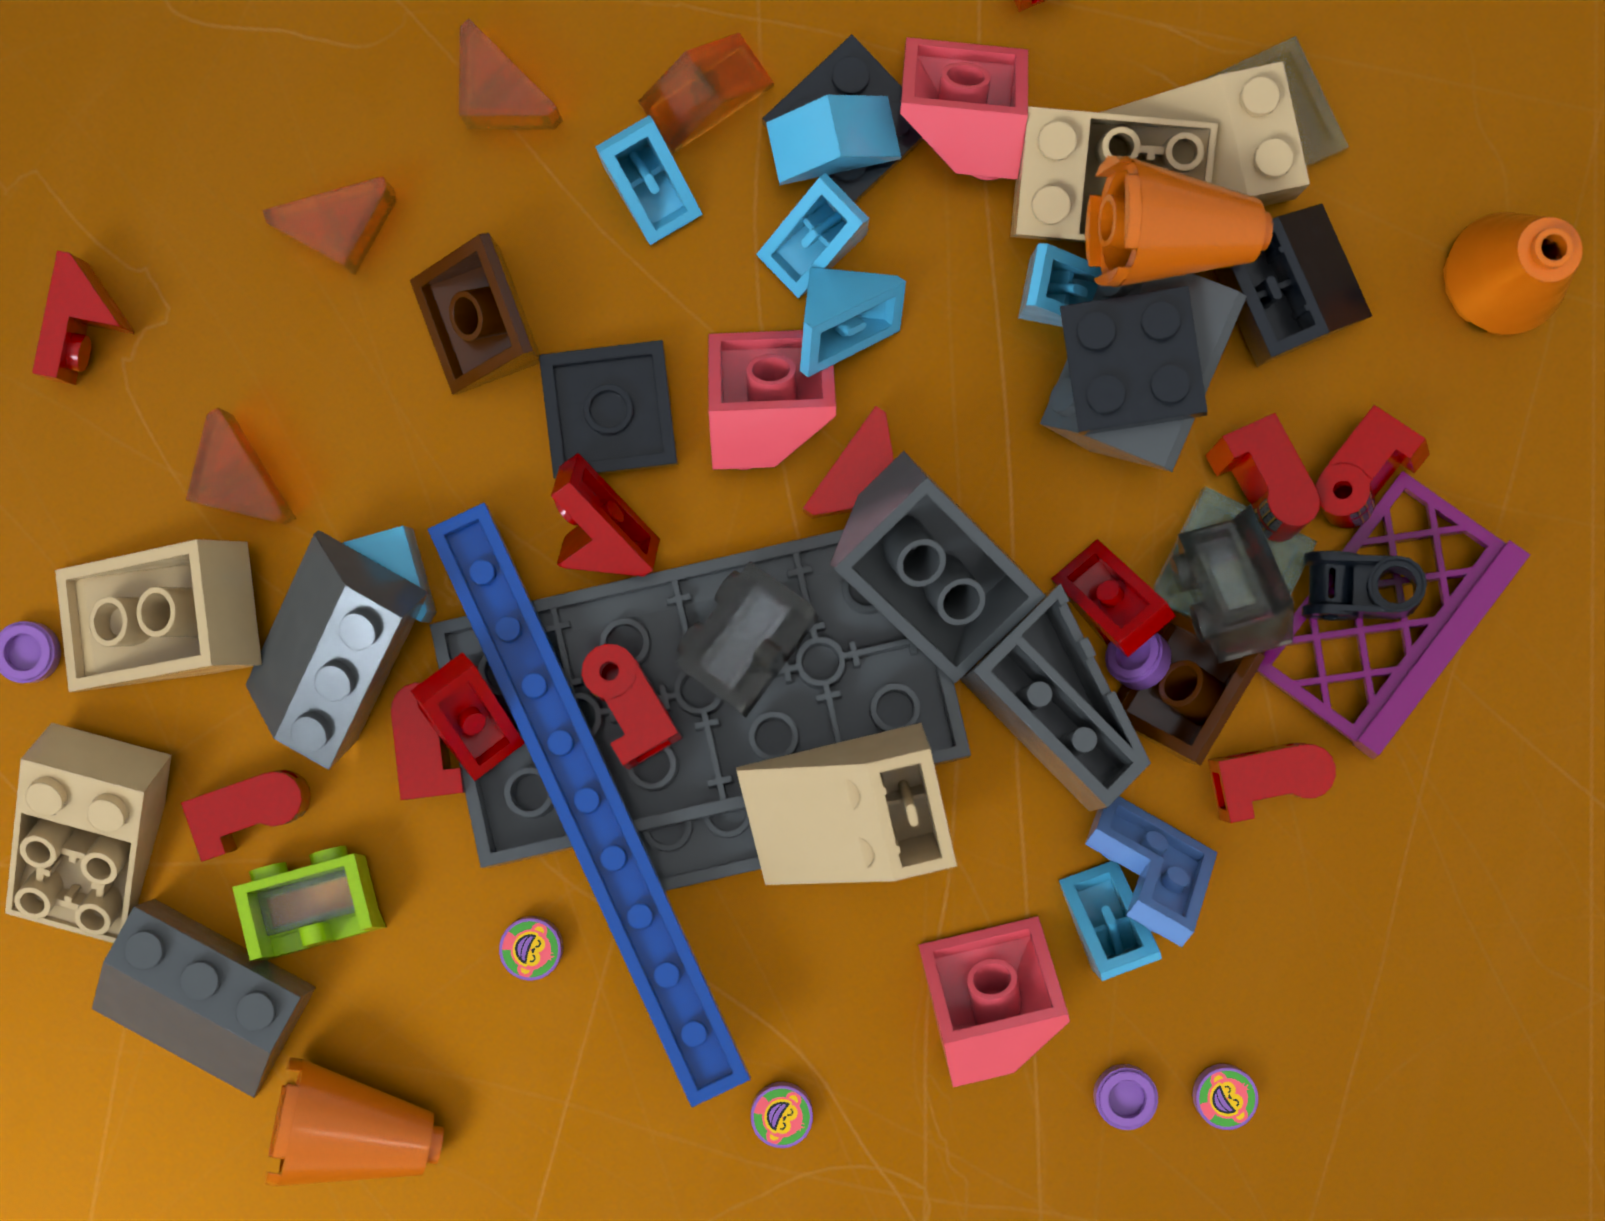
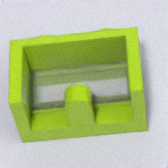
(308, 905)

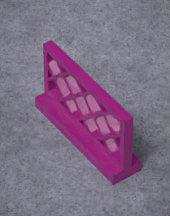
(1435, 645)

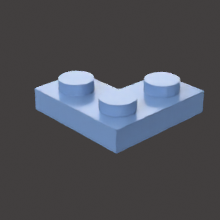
(1169, 865)

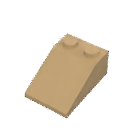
(1256, 131)
(158, 615)

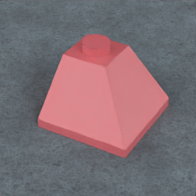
(968, 104)
(761, 400)
(993, 998)

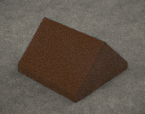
(475, 316)
(1194, 696)

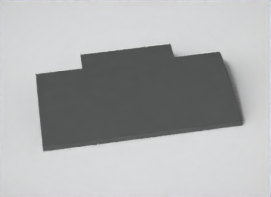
(686, 801)

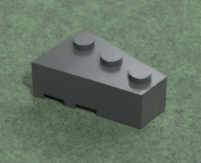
(1059, 705)

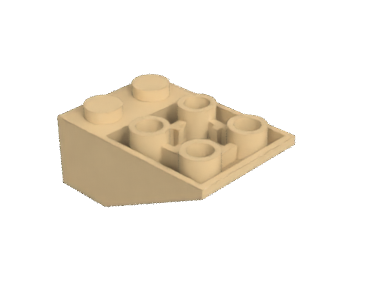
(1068, 147)
(849, 811)
(84, 830)

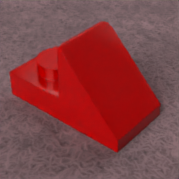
(73, 304)
(608, 530)
(1113, 598)
(467, 716)

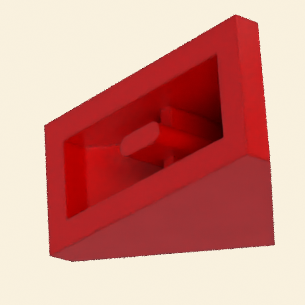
(855, 468)

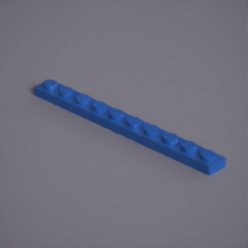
(589, 805)

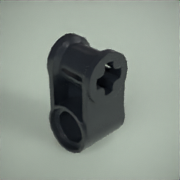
(1357, 586)

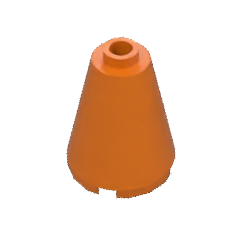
(1168, 224)
(1511, 270)
(347, 1131)

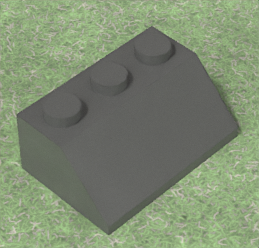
(1160, 444)
(931, 568)
(332, 649)
(199, 995)

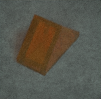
(704, 89)
(496, 90)
(337, 222)
(232, 475)

